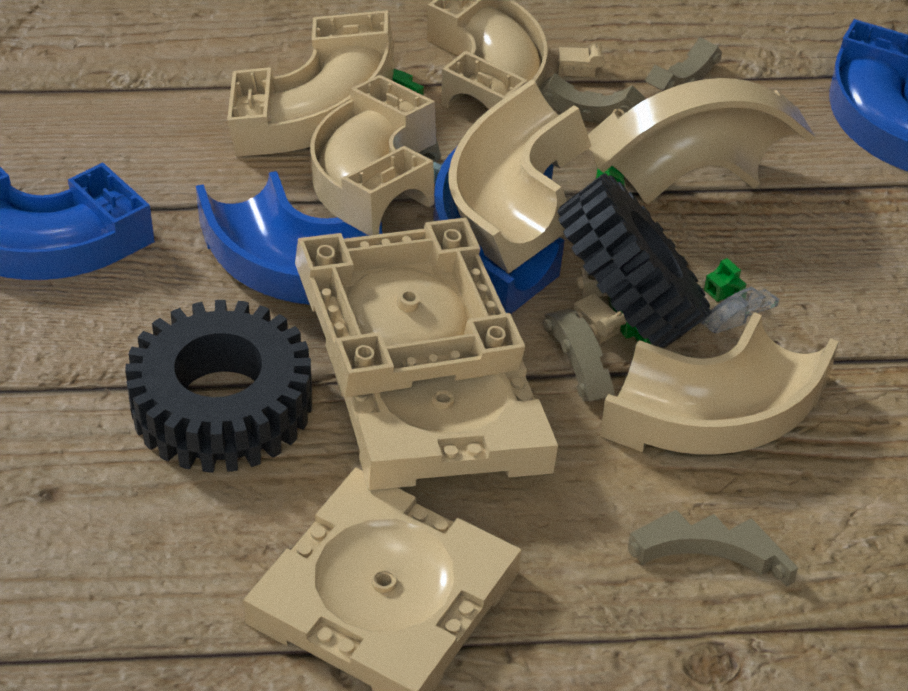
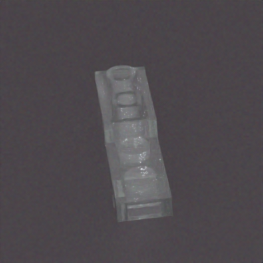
(738, 307)

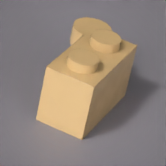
(579, 61)
(600, 317)

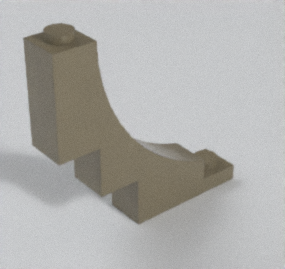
(741, 544)

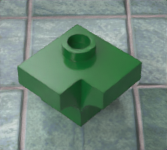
(724, 281)

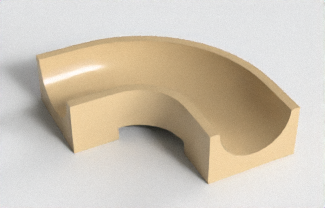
(495, 47)
(284, 110)
(695, 127)
(371, 152)
(501, 179)
(716, 401)

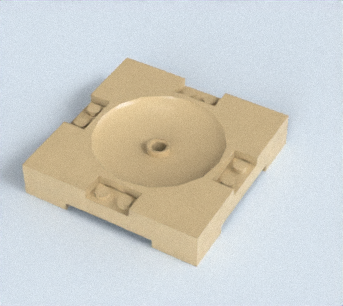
(407, 307)
(452, 430)
(383, 587)

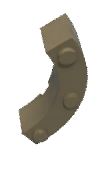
(694, 68)
(592, 106)
(583, 351)

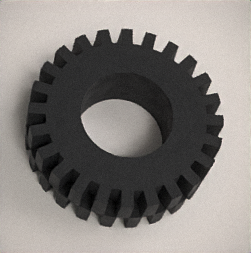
(633, 261)
(226, 425)

